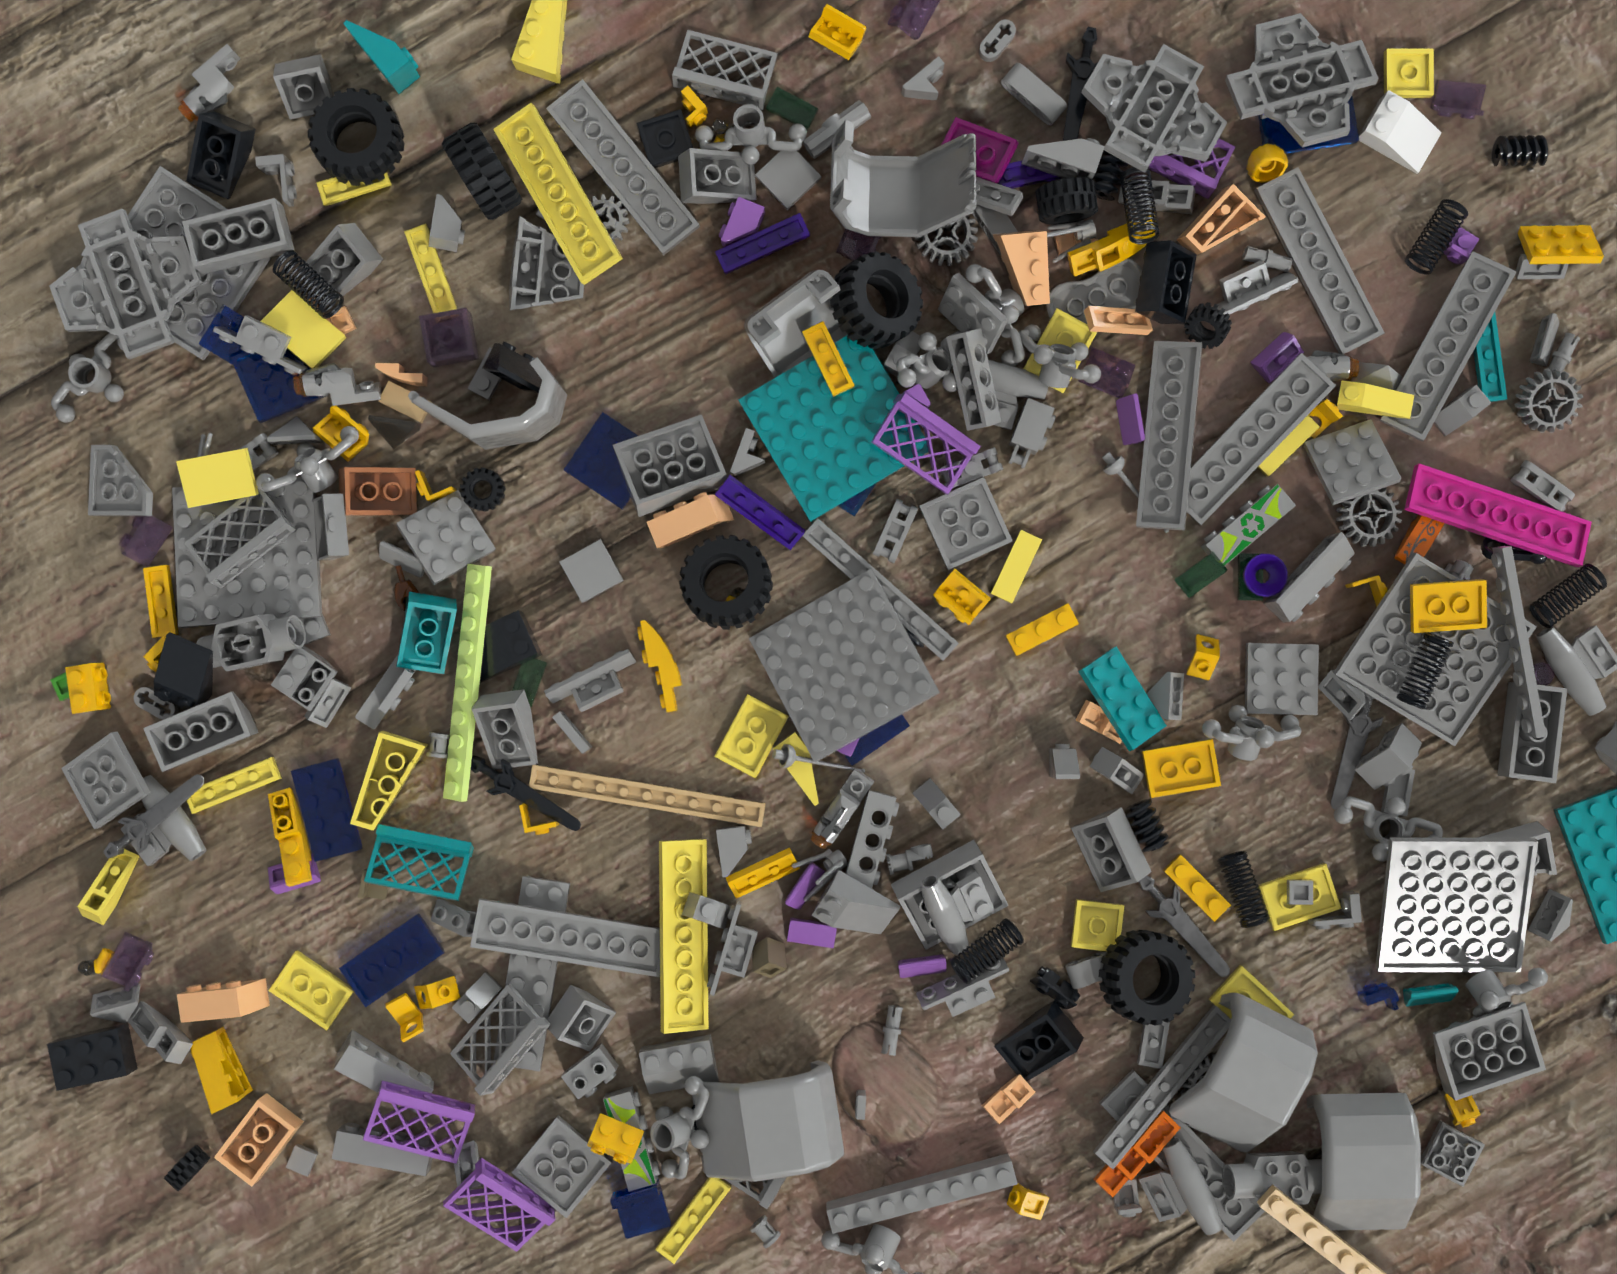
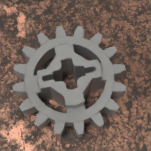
(607, 209)

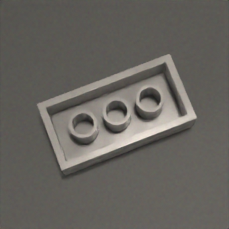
(238, 236)
(1529, 756)

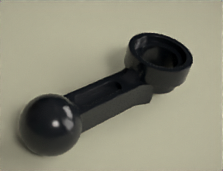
(1519, 554)

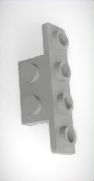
(1252, 285)
(264, 340)
(594, 683)
(385, 695)
(736, 951)
(960, 995)

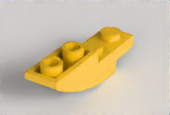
(1106, 251)
(658, 654)
(292, 836)

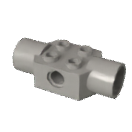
(253, 641)
(1283, 1169)

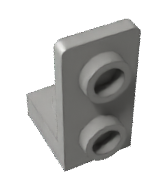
(271, 166)
(1350, 906)
(454, 918)

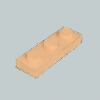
(1117, 320)

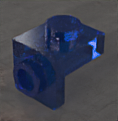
(1375, 993)

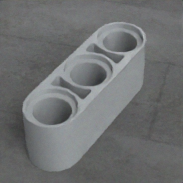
(1033, 94)
(993, 223)

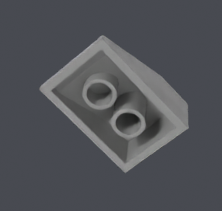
(1065, 158)
(715, 177)
(343, 260)
(506, 728)
(854, 906)

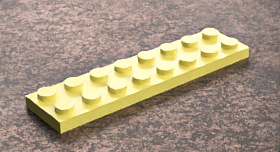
(557, 194)
(682, 938)

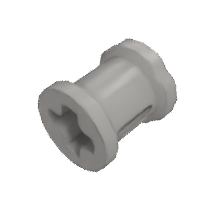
(438, 745)
(765, 1231)

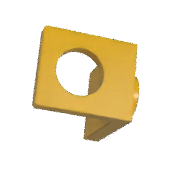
(1327, 413)
(424, 488)
(1377, 587)
(1204, 658)
(539, 828)
(437, 993)
(406, 1015)

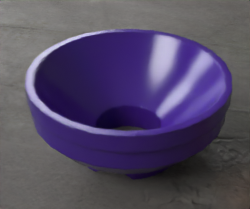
(1276, 572)

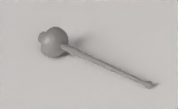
(1115, 466)
(788, 756)

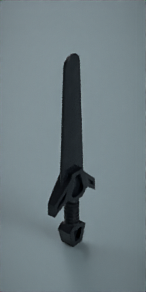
(1081, 72)
(507, 783)

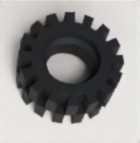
(1212, 316)
(472, 479)
(187, 1168)

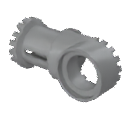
(904, 860)

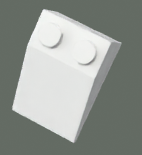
(1399, 132)

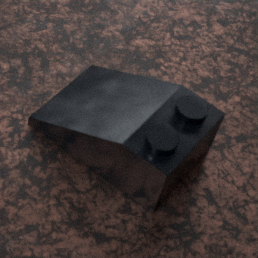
(219, 153)
(513, 367)
(507, 645)
(184, 673)
(1040, 1042)

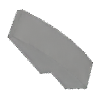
(1167, 196)
(160, 1033)

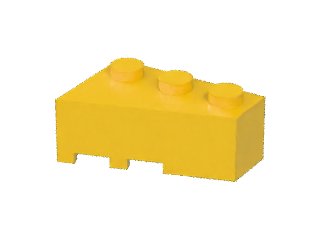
(219, 1070)

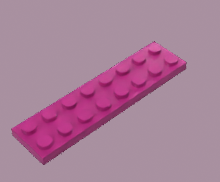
(1498, 515)

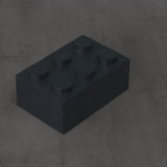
(1165, 282)
(92, 1056)

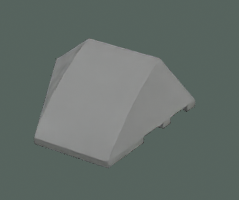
(540, 270)

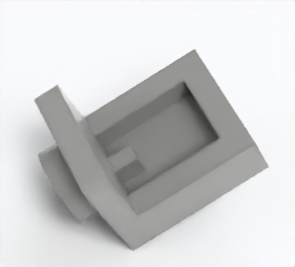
(1126, 1200)

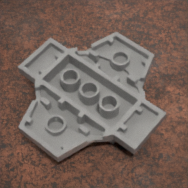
(1301, 80)
(1153, 108)
(125, 284)

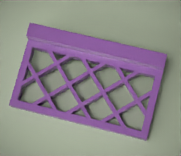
(1189, 175)
(935, 425)
(425, 1102)
(514, 1193)

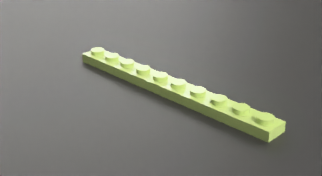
(467, 682)

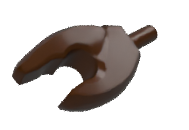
(402, 588)

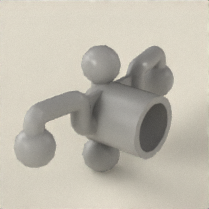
(747, 116)
(1008, 303)
(1058, 360)
(930, 367)
(78, 383)
(312, 465)
(1250, 733)
(1374, 818)
(1493, 996)
(677, 1129)
(876, 1251)

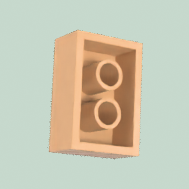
(258, 1139)

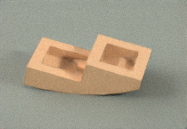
(396, 372)
(1095, 719)
(1008, 1098)

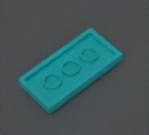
(1122, 698)

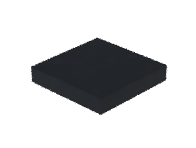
(664, 138)

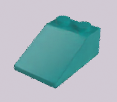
(394, 63)
(426, 632)

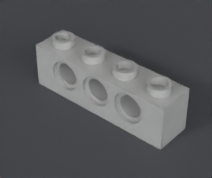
(973, 379)
(874, 802)

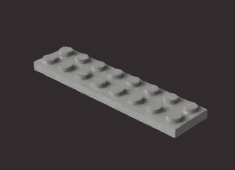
(623, 167)
(1319, 261)
(1451, 342)
(1169, 435)
(1255, 435)
(567, 937)
(530, 975)
(1234, 1214)

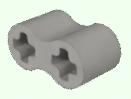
(1085, 970)

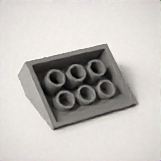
(670, 465)
(950, 870)
(1487, 1052)

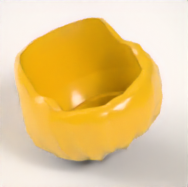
(1266, 163)

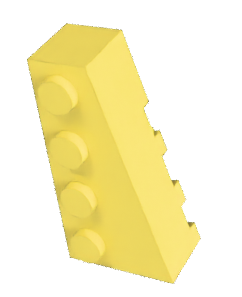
(542, 40)
(385, 776)

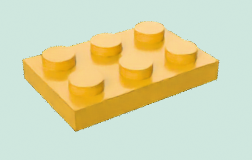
(1560, 244)
(1448, 606)
(1181, 768)

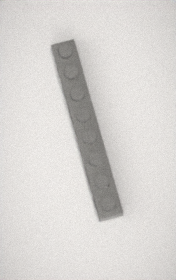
(853, 565)
(1517, 634)
(1162, 1087)

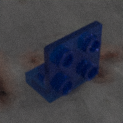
(210, 341)
(641, 1210)

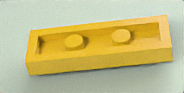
(828, 359)
(160, 600)
(1041, 629)
(762, 873)
(1197, 887)

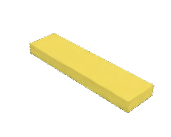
(430, 269)
(234, 785)
(693, 1218)

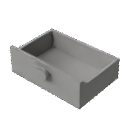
(330, 527)

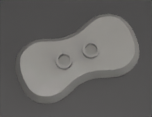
(1109, 288)

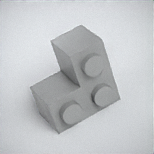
(1391, 758)

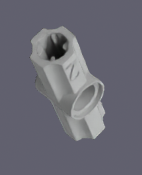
(822, 139)

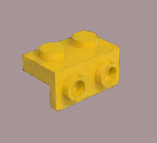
(838, 32)
(330, 427)
(961, 597)
(88, 687)
(615, 1139)

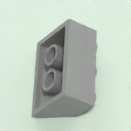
(1111, 850)
(672, 1063)

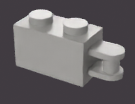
(1030, 430)

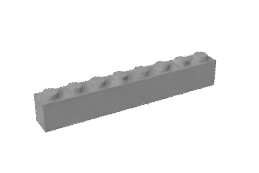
(921, 1193)

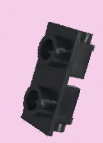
(1046, 984)

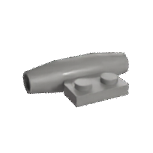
(1012, 383)
(1580, 664)
(174, 830)
(951, 909)
(1181, 1189)

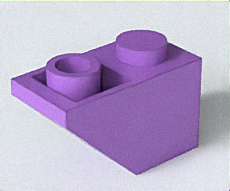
(743, 221)

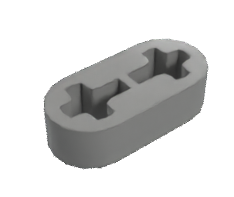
(1001, 44)
(153, 707)

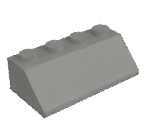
(1310, 577)
(200, 731)

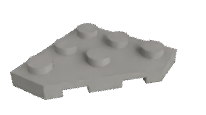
(116, 485)

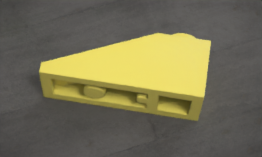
(1374, 400)
(800, 770)
(108, 887)

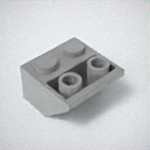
(304, 677)

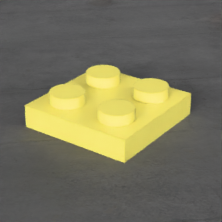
(1409, 72)
(1096, 924)

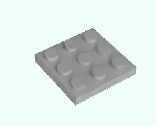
(1352, 462)
(965, 523)
(445, 537)
(1281, 678)
(105, 780)
(561, 1166)

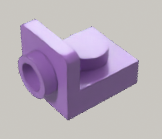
(1461, 246)

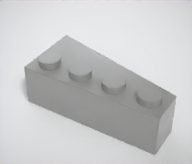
(371, 1064)

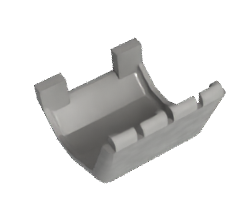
(901, 192)
(779, 323)
(509, 431)
(1252, 1078)
(771, 1126)
(1367, 1160)

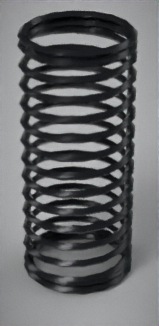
(1448, 213)
(1147, 225)
(326, 300)
(1548, 614)
(1442, 642)
(1232, 859)
(958, 965)

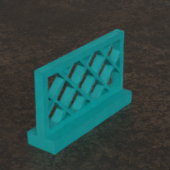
(427, 843)

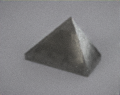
(394, 430)

